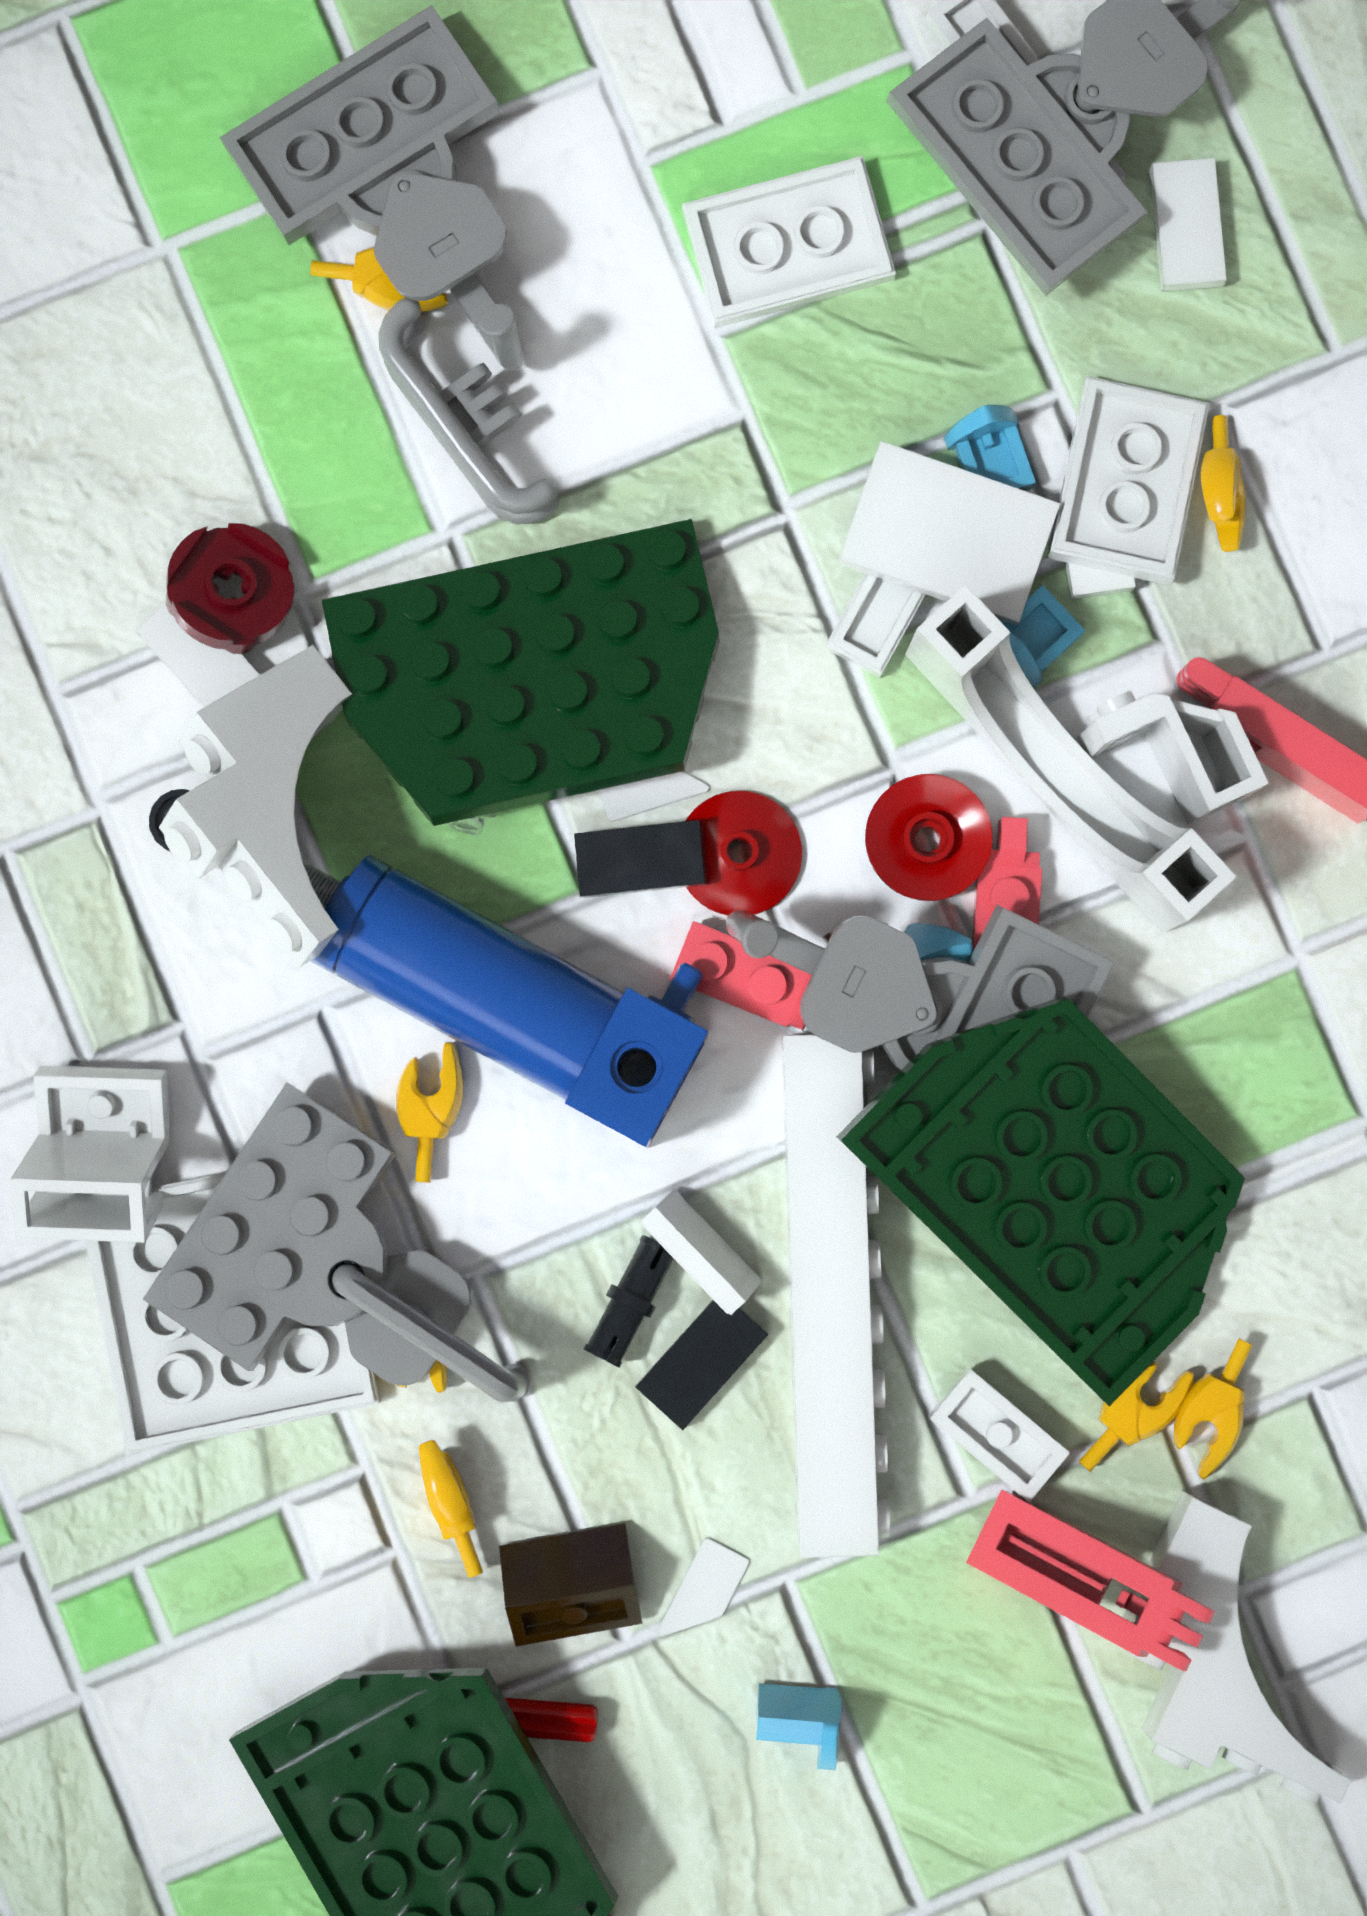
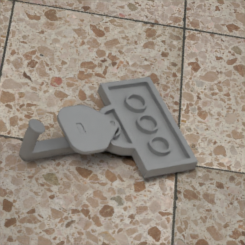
(377, 149)
(1033, 153)
(878, 992)
(274, 1251)

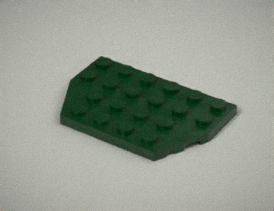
(531, 671)
(1057, 1184)
(420, 1800)

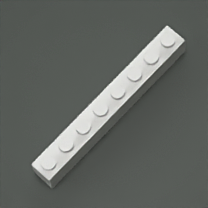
(831, 1304)

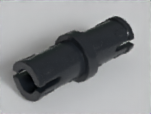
(630, 1302)

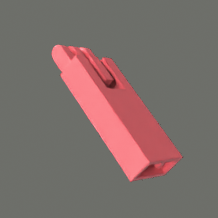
(1284, 738)
(1072, 1572)

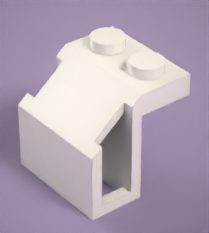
(1166, 729)
(93, 1155)

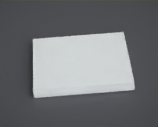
(181, 1388)

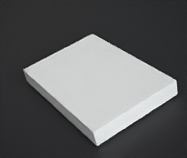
(788, 242)
(1128, 480)
(948, 529)

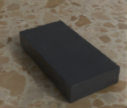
(641, 859)
(700, 1362)

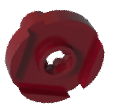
(232, 622)

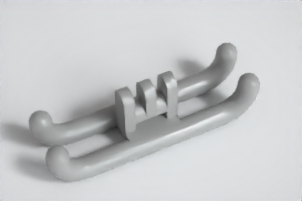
(462, 419)

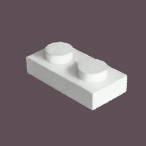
(998, 1434)

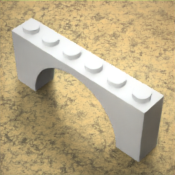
(1154, 862)

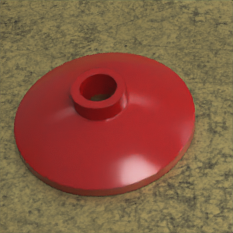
(936, 805)
(774, 858)

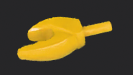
(370, 281)
(1224, 487)
(430, 1115)
(1217, 1402)
(1132, 1419)
(449, 1502)

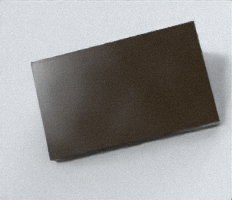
(569, 1585)

